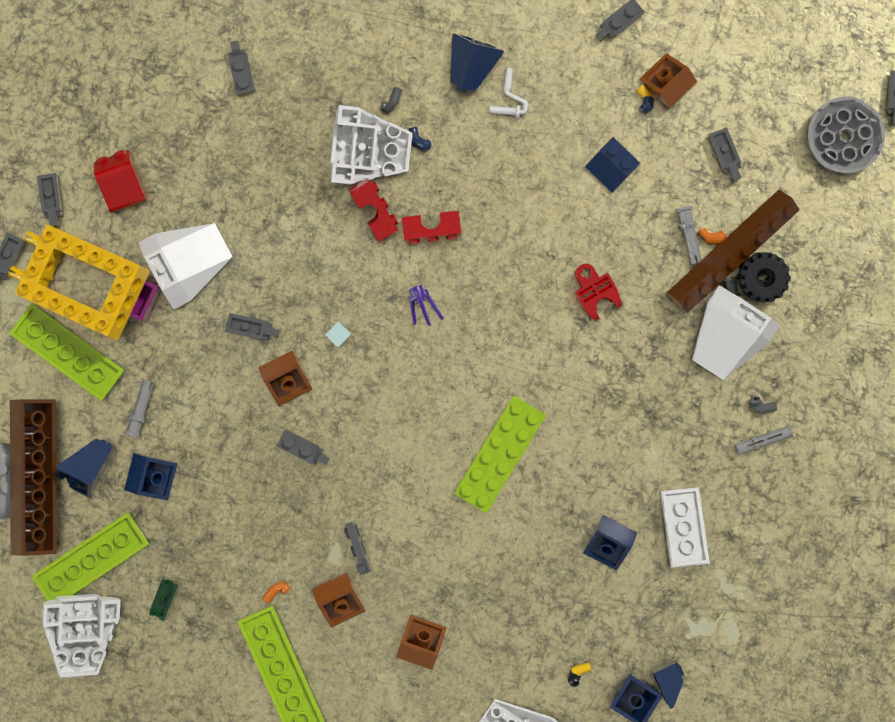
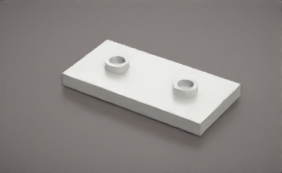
(684, 527)

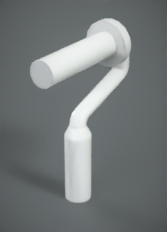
(508, 110)

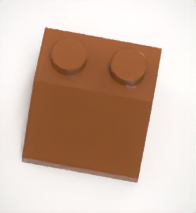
(668, 80)
(285, 378)
(338, 600)
(421, 642)

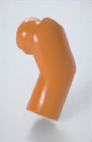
(711, 238)
(273, 590)

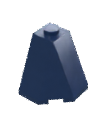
(471, 62)
(86, 467)

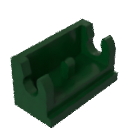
(164, 598)

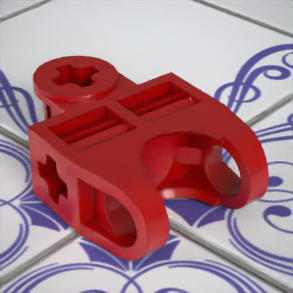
(590, 284)

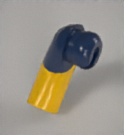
(648, 99)

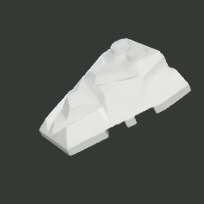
(366, 147)
(79, 631)

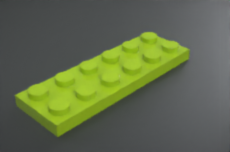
(67, 352)
(500, 454)
(91, 559)

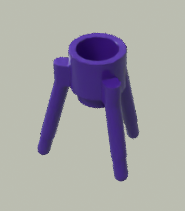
(418, 295)

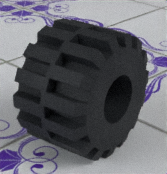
(774, 284)

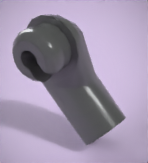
(393, 101)
(761, 407)

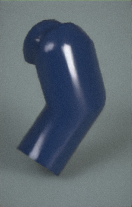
(419, 142)

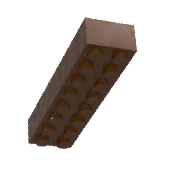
(33, 477)

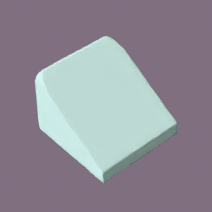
(338, 334)

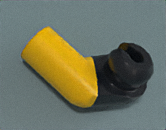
(576, 672)

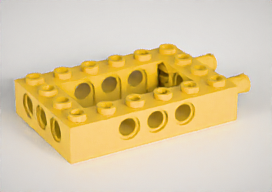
(43, 263)

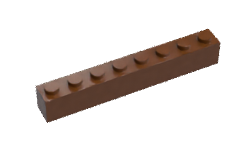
(733, 251)

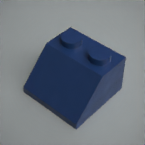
(612, 164)
(150, 476)
(610, 542)
(668, 680)
(636, 699)

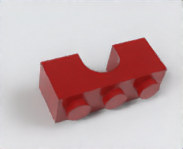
(366, 194)
(415, 231)

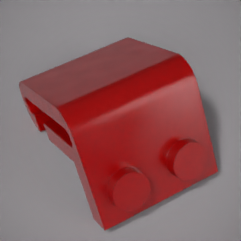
(118, 181)

